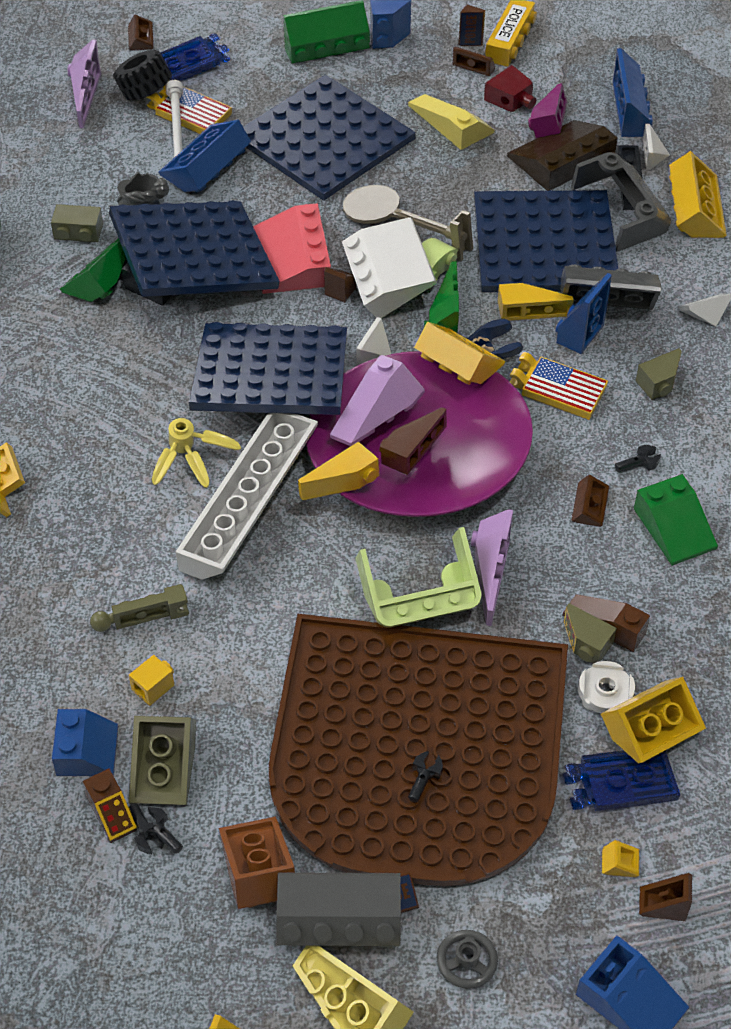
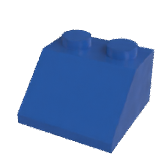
(389, 22)
(83, 743)

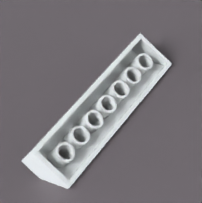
(243, 494)

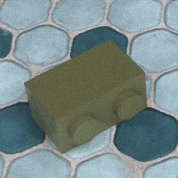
(77, 223)

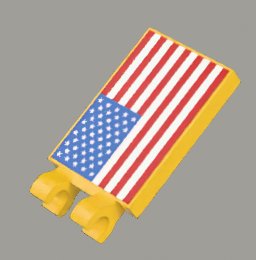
(196, 110)
(558, 385)

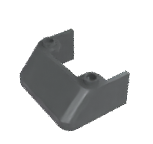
(651, 215)

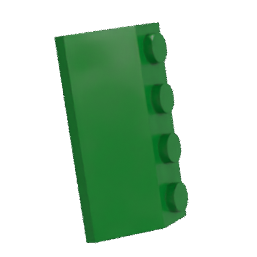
(326, 31)

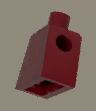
(510, 90)

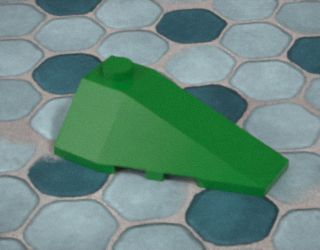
(98, 275)
(446, 303)

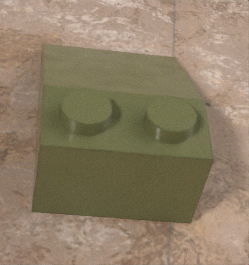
(162, 759)

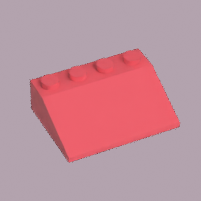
(295, 247)

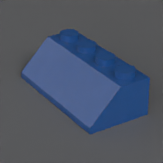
(630, 96)
(206, 156)

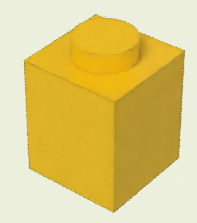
(152, 679)

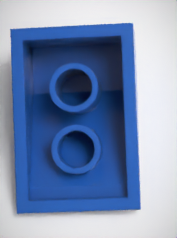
(585, 318)

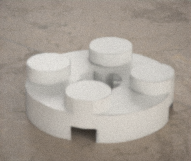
(605, 672)

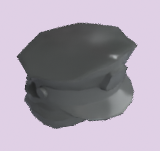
(142, 190)

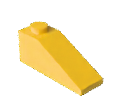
(526, 301)
(340, 474)

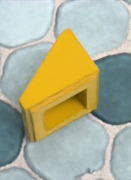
(620, 859)

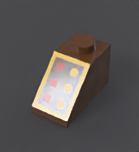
(109, 805)

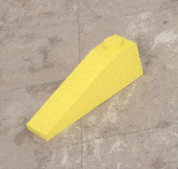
(451, 121)
(347, 996)

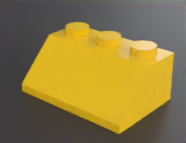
(457, 354)
(654, 720)

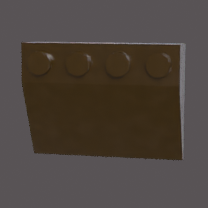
(554, 157)

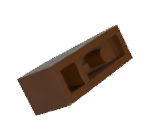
(410, 442)
(628, 620)

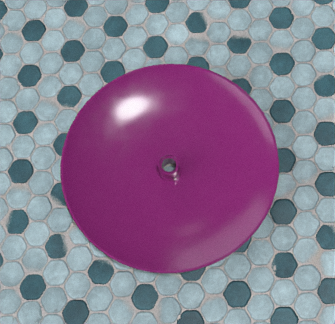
(467, 464)

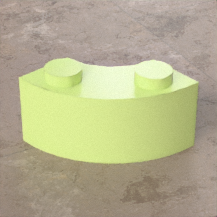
(439, 255)

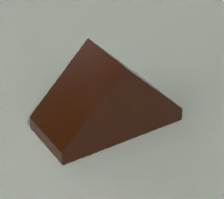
(339, 284)
(667, 898)

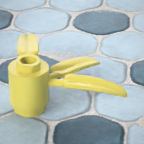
(181, 441)

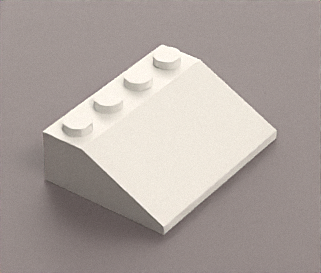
(388, 265)

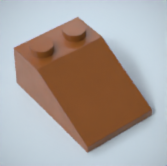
(254, 858)

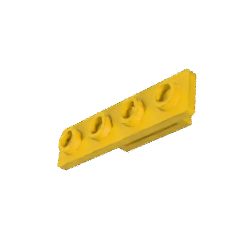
(10, 476)

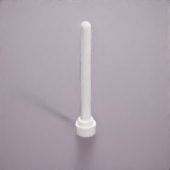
(174, 90)

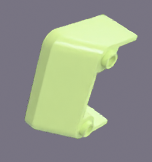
(458, 593)

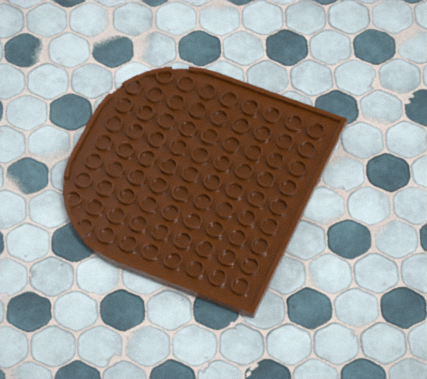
(374, 699)

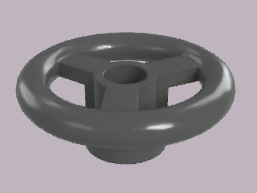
(471, 947)

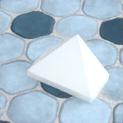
(653, 148)
(708, 309)
(373, 343)

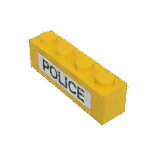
(510, 31)

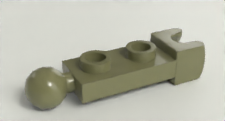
(152, 607)

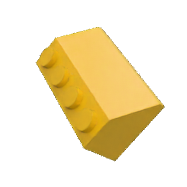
(696, 198)

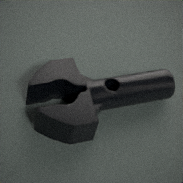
(641, 459)
(424, 774)
(159, 829)
(140, 840)

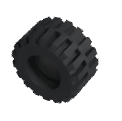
(142, 75)

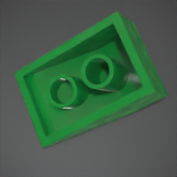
(675, 519)

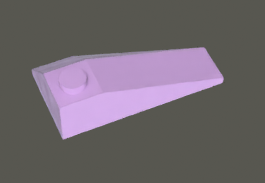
(85, 76)
(379, 397)
(491, 550)

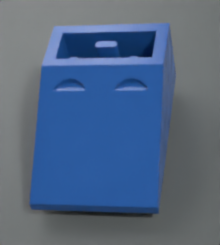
(630, 990)

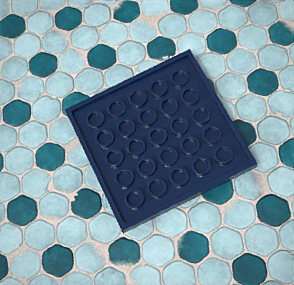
(326, 136)
(537, 233)
(192, 248)
(270, 369)

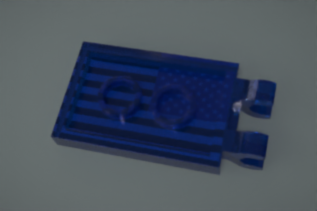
(195, 56)
(618, 781)

